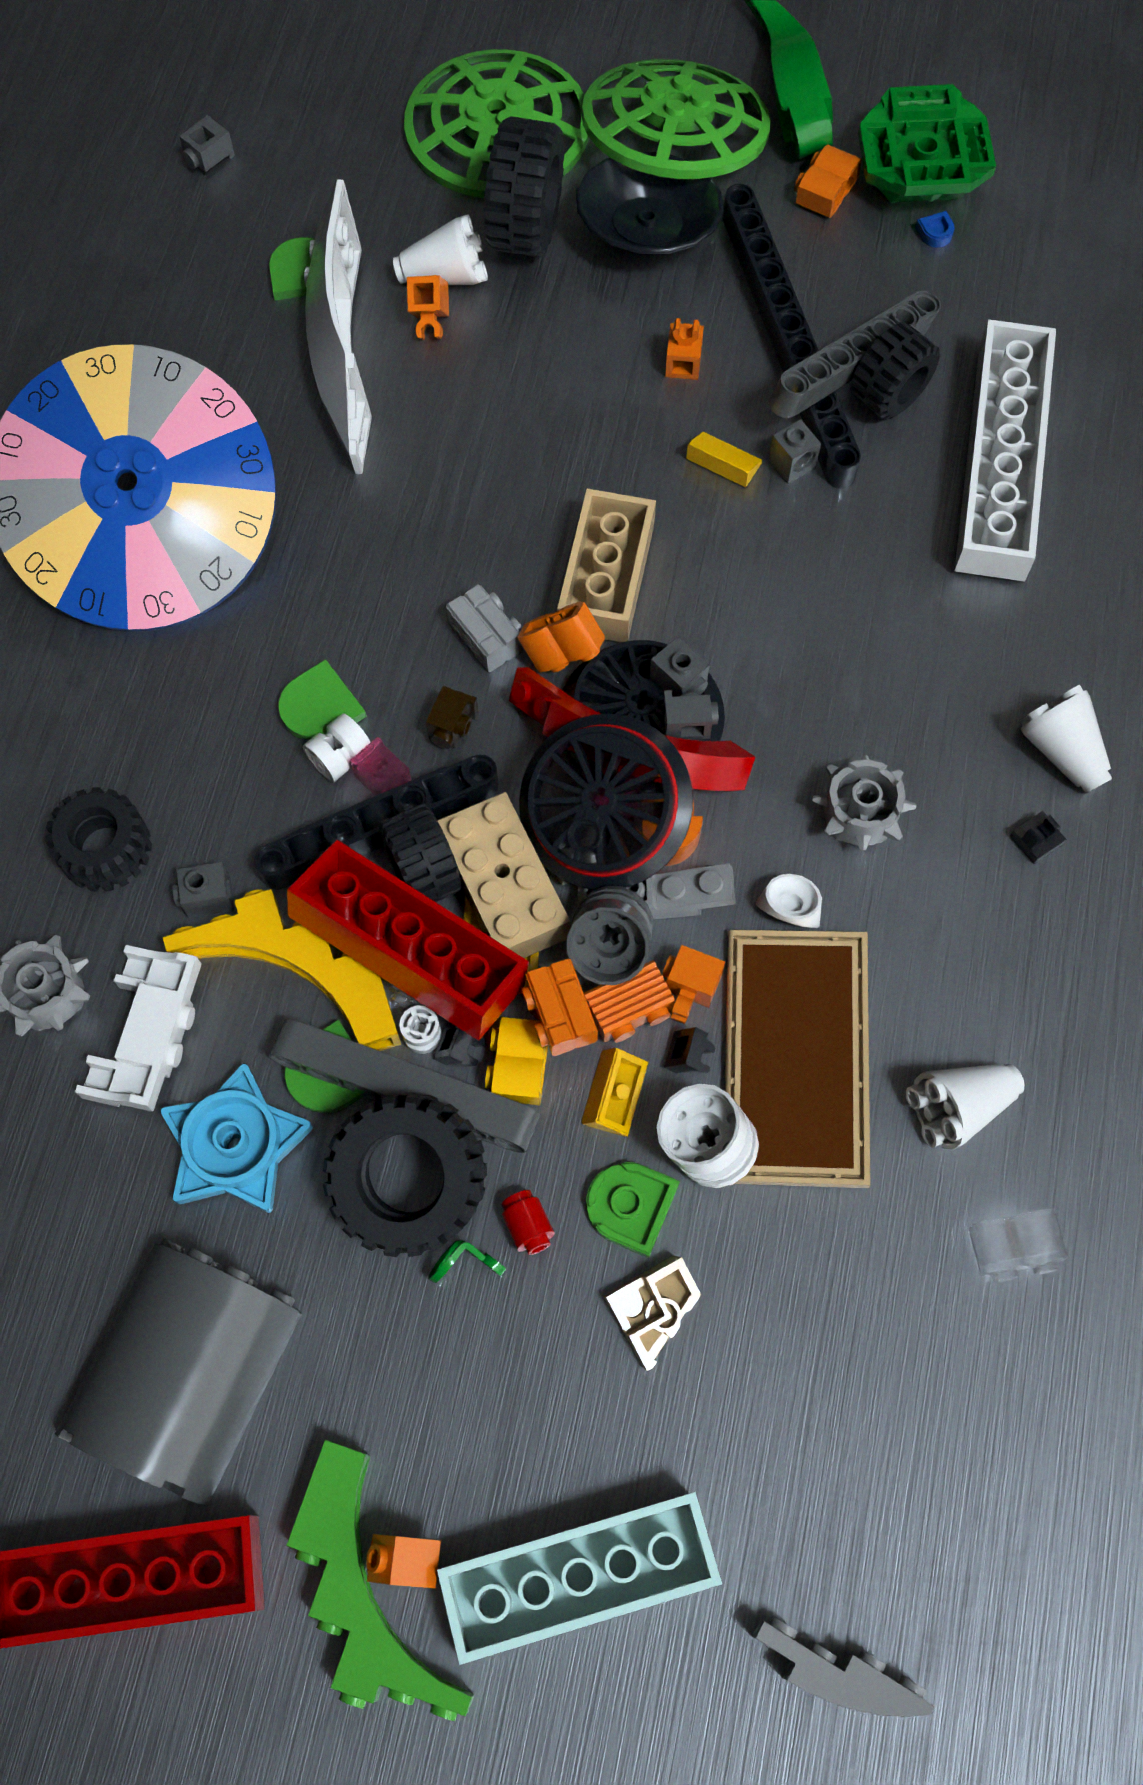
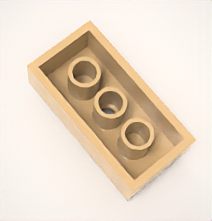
(609, 559)
(505, 877)

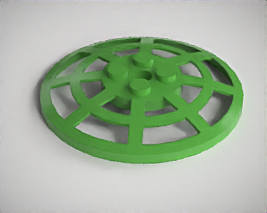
(676, 106)
(476, 116)

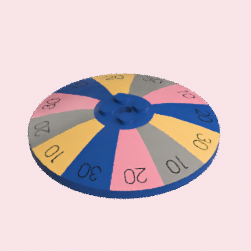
(174, 538)

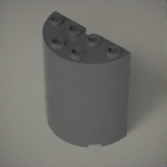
(180, 1372)

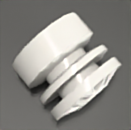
(697, 1118)

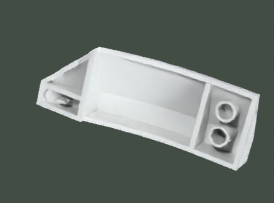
(328, 310)

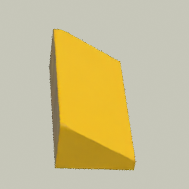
(723, 458)
(615, 1092)

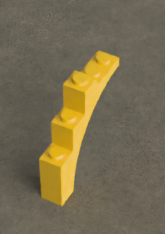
(262, 936)

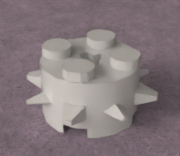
(864, 803)
(60, 988)

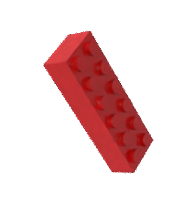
(407, 939)
(130, 1581)

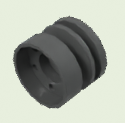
(605, 954)

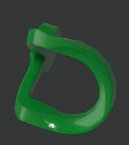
(452, 1254)

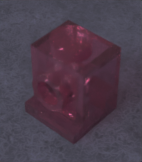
(372, 760)

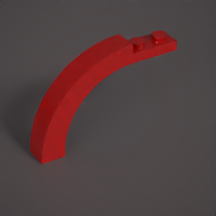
(709, 763)

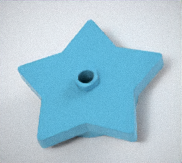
(209, 1126)

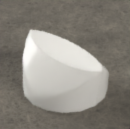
(792, 900)

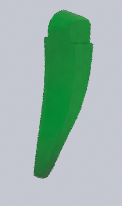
(798, 79)

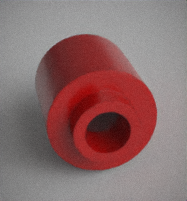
(527, 1222)

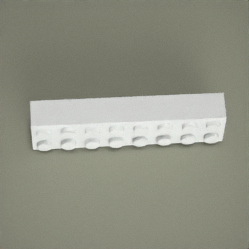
(1006, 451)

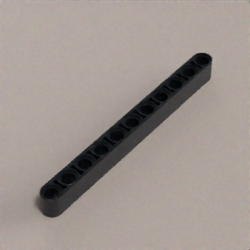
(788, 328)

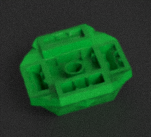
(925, 144)

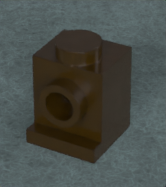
(451, 717)

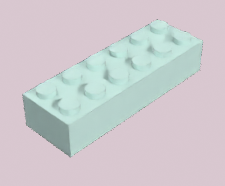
(578, 1578)

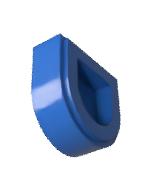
(936, 229)

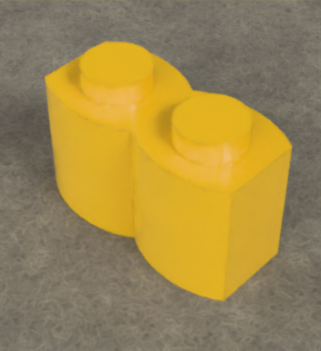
(518, 1062)

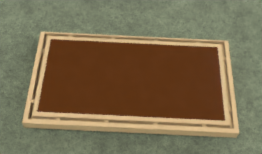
(801, 1054)

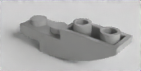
(684, 891)
(854, 1685)

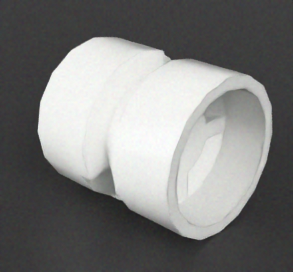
(341, 734)

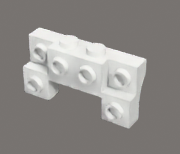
(152, 1030)

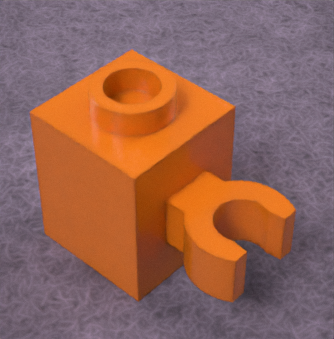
(428, 300)
(684, 350)
(693, 979)
(403, 1561)

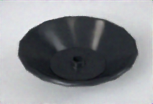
(647, 210)

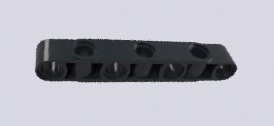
(442, 791)

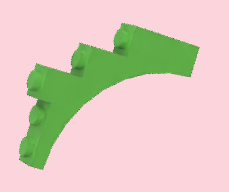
(373, 1653)

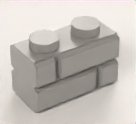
(485, 627)

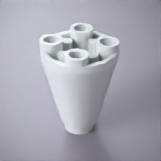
(445, 252)
(1070, 738)
(962, 1100)

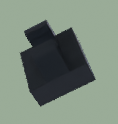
(1038, 837)
(454, 1047)
(687, 1051)

